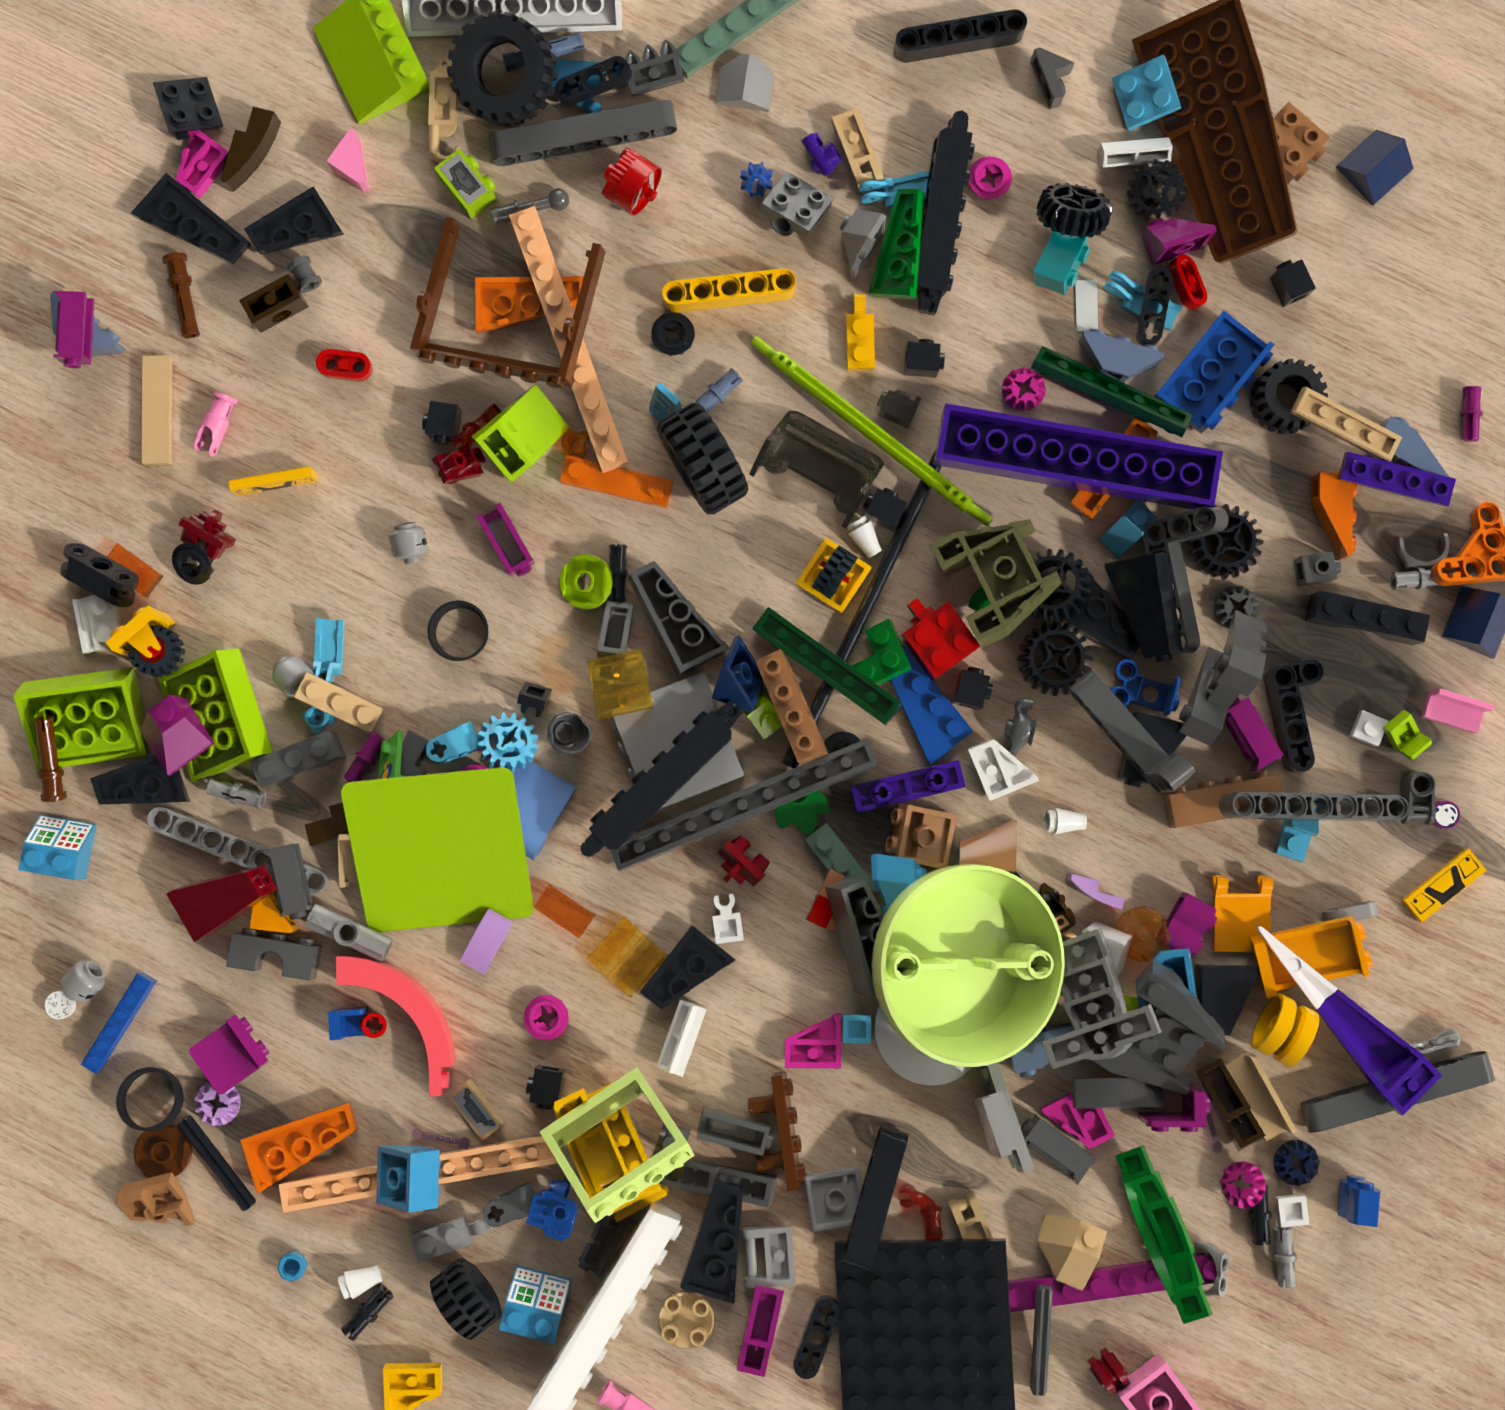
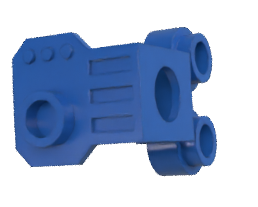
(1135, 683)
(554, 1211)

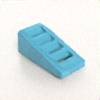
(663, 402)

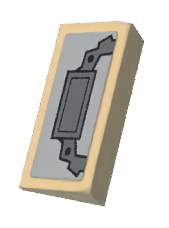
(476, 1109)

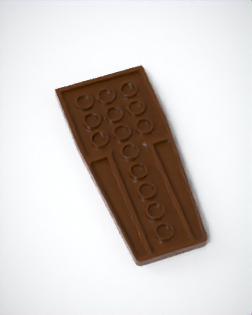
(1224, 128)

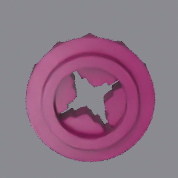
(995, 167)
(1011, 391)
(540, 1029)
(1249, 1196)

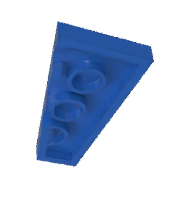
(929, 711)

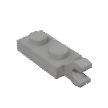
(446, 1237)

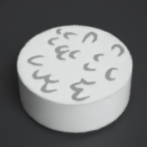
(59, 1006)

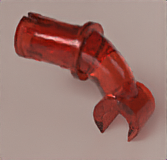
(471, 428)
(929, 1210)

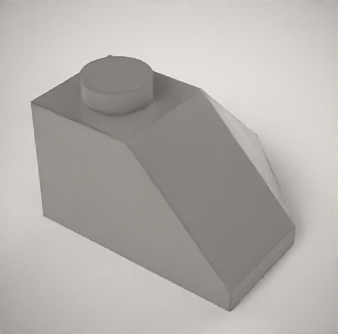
(860, 237)

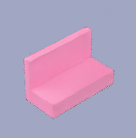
(1455, 710)

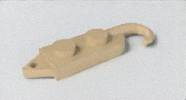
(442, 110)

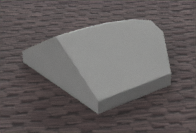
(745, 84)

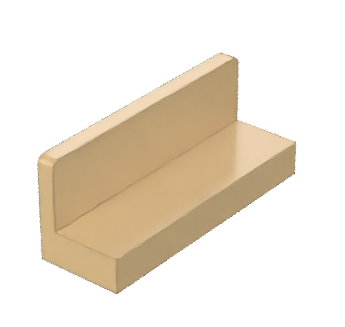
(1260, 1094)

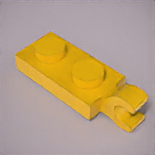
(860, 337)

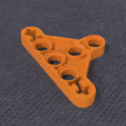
(1476, 552)

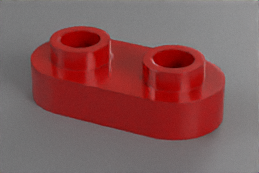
(1188, 282)
(345, 365)

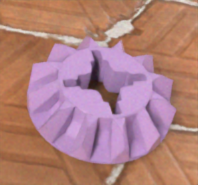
(225, 1113)

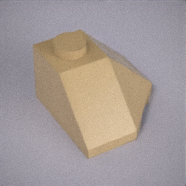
(1070, 1248)

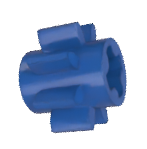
(758, 172)

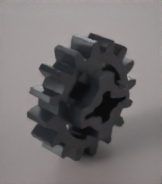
(1145, 196)

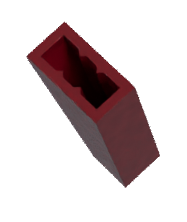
(219, 900)

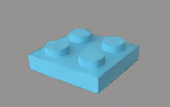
(1146, 92)

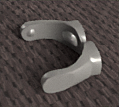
(1411, 563)
(1222, 1264)

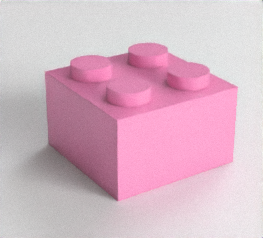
(1155, 1388)

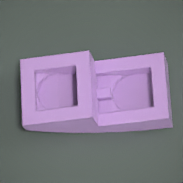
(1089, 888)
(486, 941)

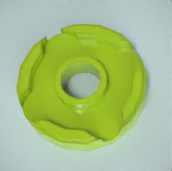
(600, 583)

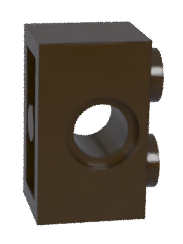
(274, 303)

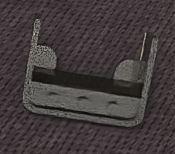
(822, 458)

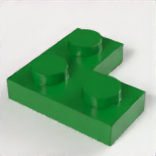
(888, 657)

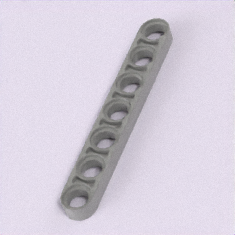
(227, 840)

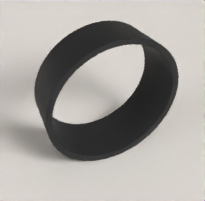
(436, 617)

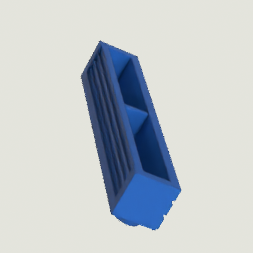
(118, 1022)

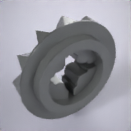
(1236, 594)

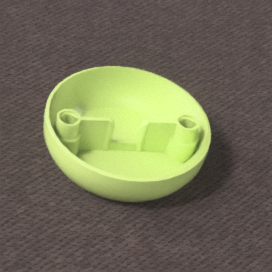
(966, 965)

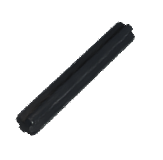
(216, 1163)

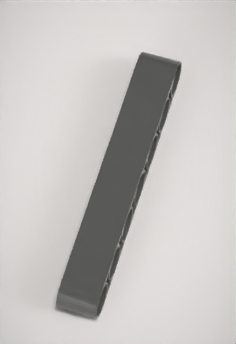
(583, 133)
(1302, 806)
(1364, 1102)

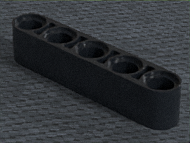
(969, 27)
(875, 1198)

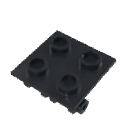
(187, 105)

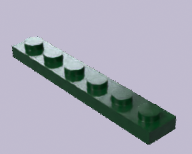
(1112, 391)
(827, 666)

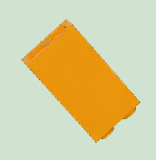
(1328, 947)

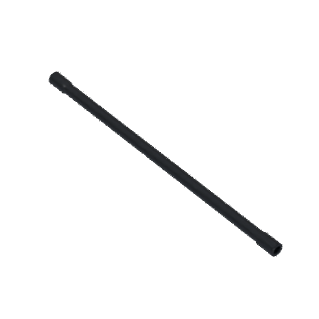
(870, 598)

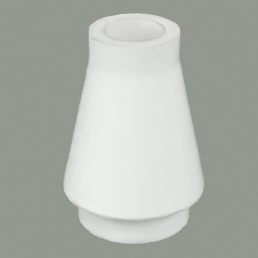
(864, 536)
(1063, 821)
(358, 1281)

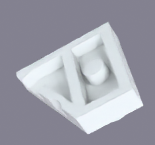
(999, 769)

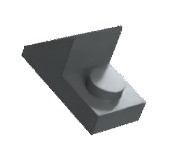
(1048, 69)

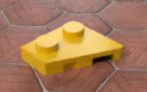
(411, 1384)

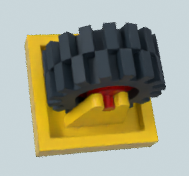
(833, 575)
(149, 642)

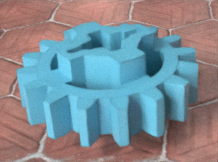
(501, 732)

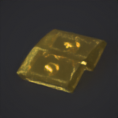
(620, 684)
(627, 956)

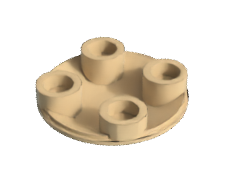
(686, 1320)

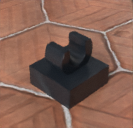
(535, 697)

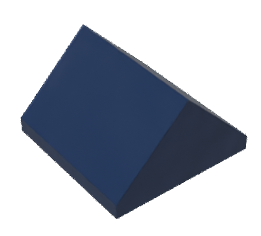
(1377, 165)
(1477, 621)
(739, 678)

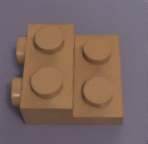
(921, 835)

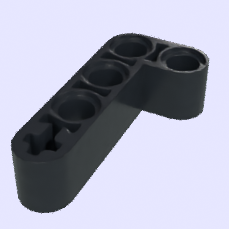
(1296, 716)

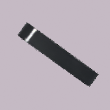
(603, 86)
(1163, 300)
(801, 1354)

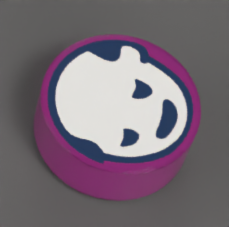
(1446, 814)

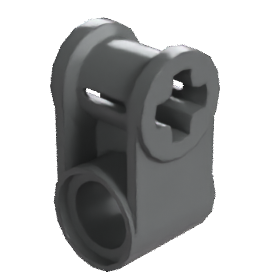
(1419, 800)
(515, 1205)

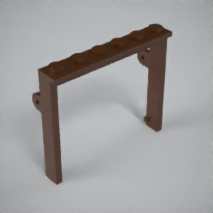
(503, 367)

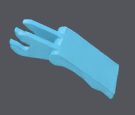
(889, 187)
(1133, 298)
(328, 648)

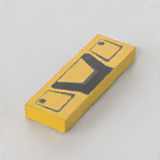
(273, 481)
(1443, 885)

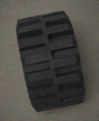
(1266, 400)
(465, 1298)

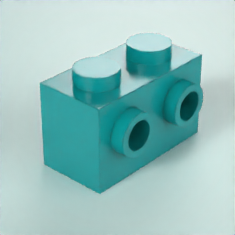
(1060, 262)

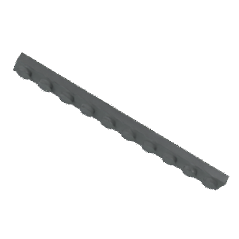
(745, 804)

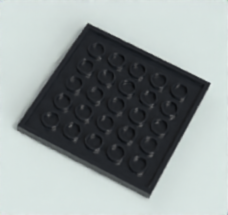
(926, 1327)

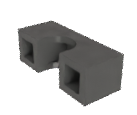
(297, 758)
(298, 957)

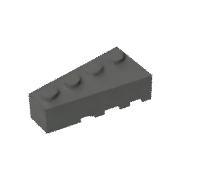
(678, 626)
(857, 923)

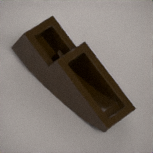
(250, 147)
(329, 828)
(1230, 1105)

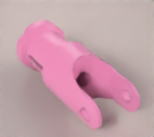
(215, 422)
(618, 1400)

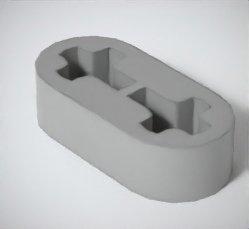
(1358, 911)

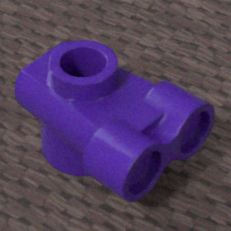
(823, 157)

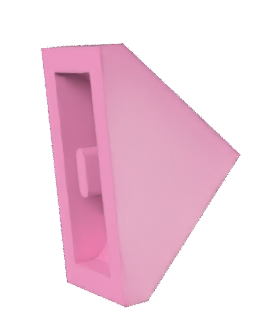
(349, 162)

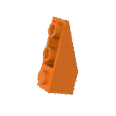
(1334, 508)

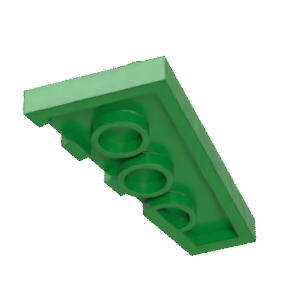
(900, 251)

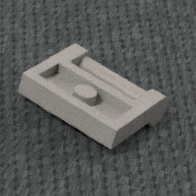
(778, 1255)

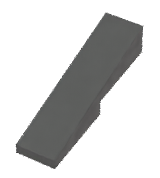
(700, 1178)

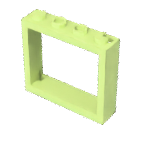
(593, 1112)

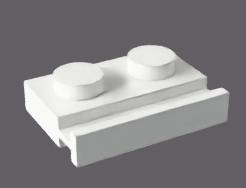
(95, 622)

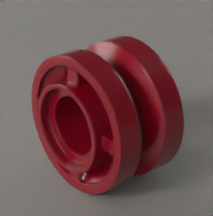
(1108, 1371)

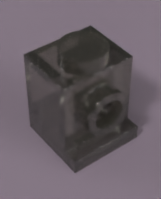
(898, 407)

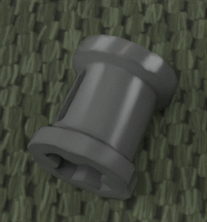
(304, 274)

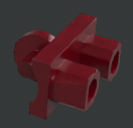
(459, 465)
(210, 530)
(738, 865)

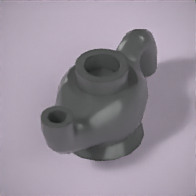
(1021, 728)

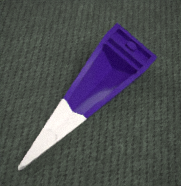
(1382, 1056)

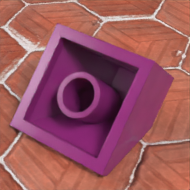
(1175, 237)
(175, 733)

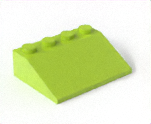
(371, 57)
(227, 708)
(92, 713)

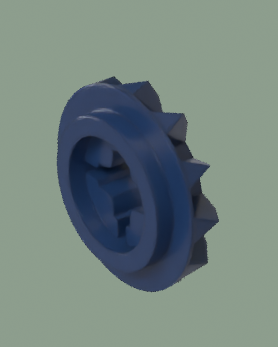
(1283, 1162)

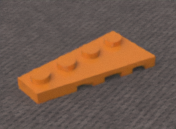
(513, 300)
(288, 1146)

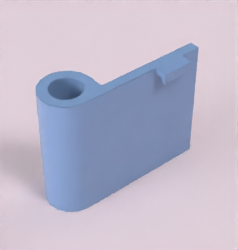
(540, 803)

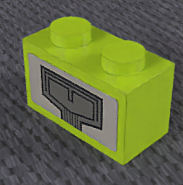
(465, 183)

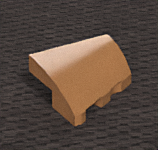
(991, 848)
(155, 1200)

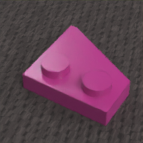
(200, 163)
(816, 1046)
(1084, 1124)

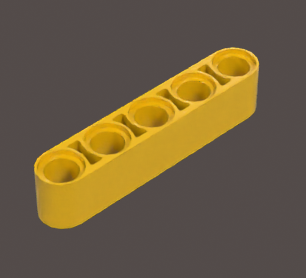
(739, 281)

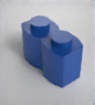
(1359, 1201)

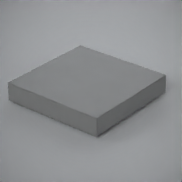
(833, 1197)

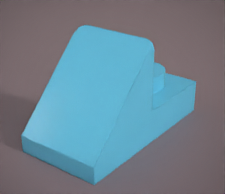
(1127, 529)
(1295, 838)

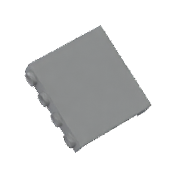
(654, 729)

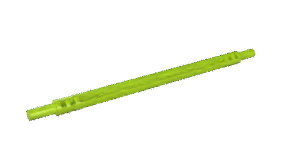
(872, 431)

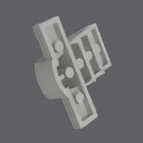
(1096, 1006)
(1000, 1121)

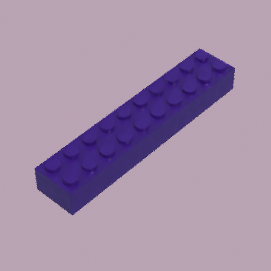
(1077, 457)

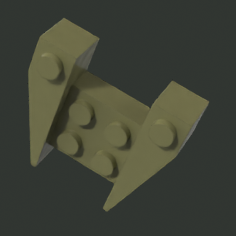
(1004, 573)

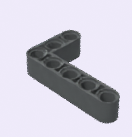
(1170, 543)
(1160, 770)

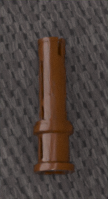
(179, 282)
(50, 771)

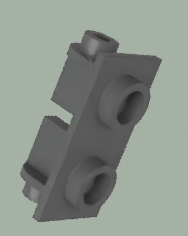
(605, 1237)

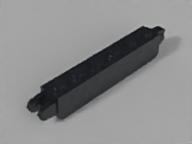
(941, 211)
(662, 781)

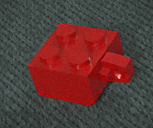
(938, 638)

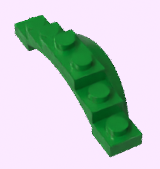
(1164, 1234)

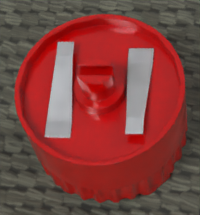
(631, 182)

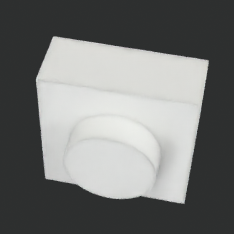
(1368, 728)
(1292, 1210)

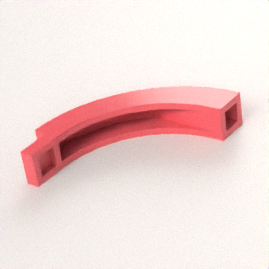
(415, 1001)

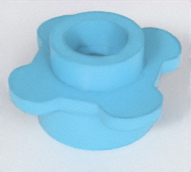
(317, 725)

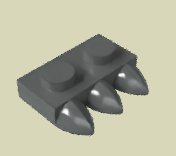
(654, 71)

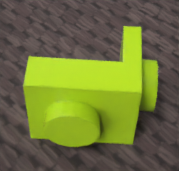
(764, 717)
(1406, 736)

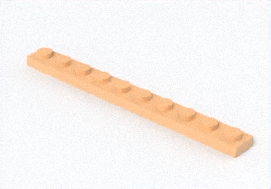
(557, 309)
(453, 1167)

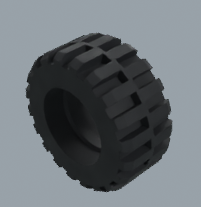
(468, 61)
(702, 458)

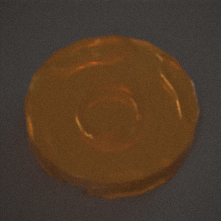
(1147, 932)

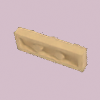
(338, 702)

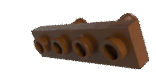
(790, 1143)

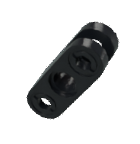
(99, 575)

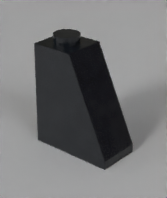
(1164, 732)
(1224, 991)

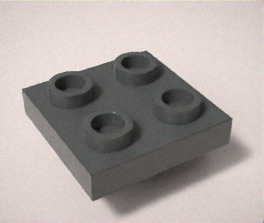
(795, 206)

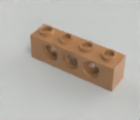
(791, 707)

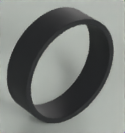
(122, 1093)

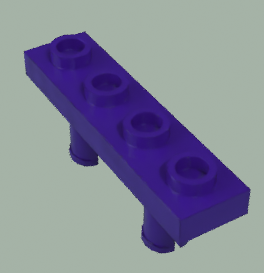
(1396, 479)
(907, 786)

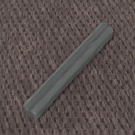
(1041, 1340)

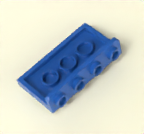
(1215, 371)

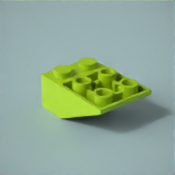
(521, 433)

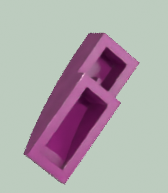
(760, 1330)

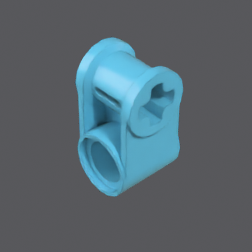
(459, 743)

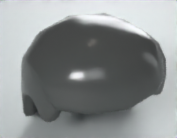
(569, 733)

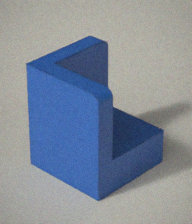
(346, 1022)

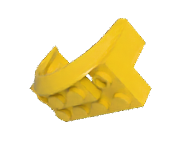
(606, 1150)

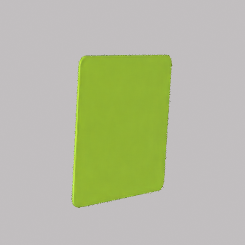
(438, 848)

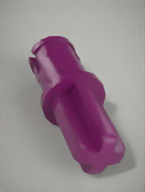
(1471, 413)
(364, 758)

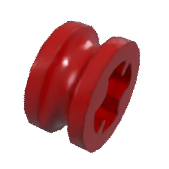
(366, 1030)

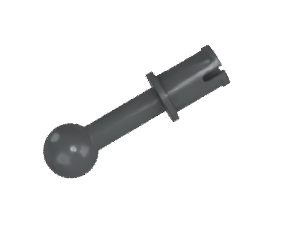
(557, 200)

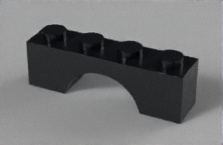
(1353, 613)

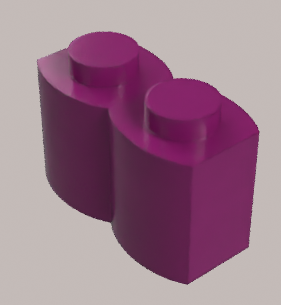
(1189, 922)

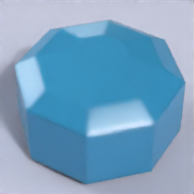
(292, 1266)

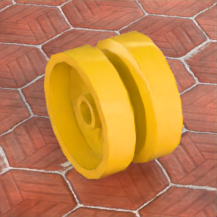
(1285, 1030)

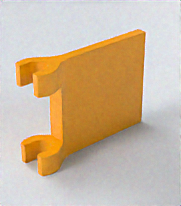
(1240, 914)

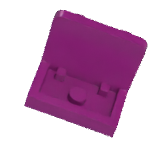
(229, 1054)
(1194, 1110)

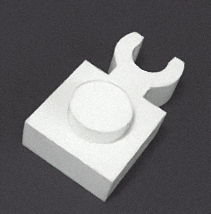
(727, 924)

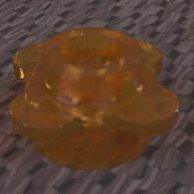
(568, 443)

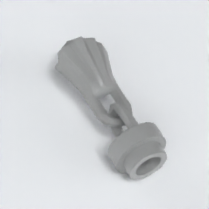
(1444, 1039)

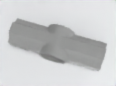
(333, 924)

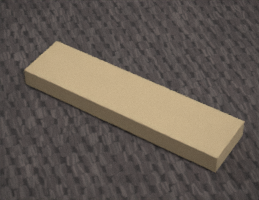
(157, 410)
(1346, 424)

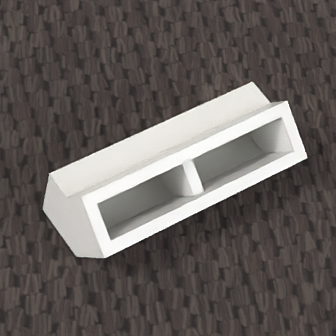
(1134, 148)
(681, 1037)

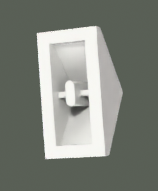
(1117, 942)

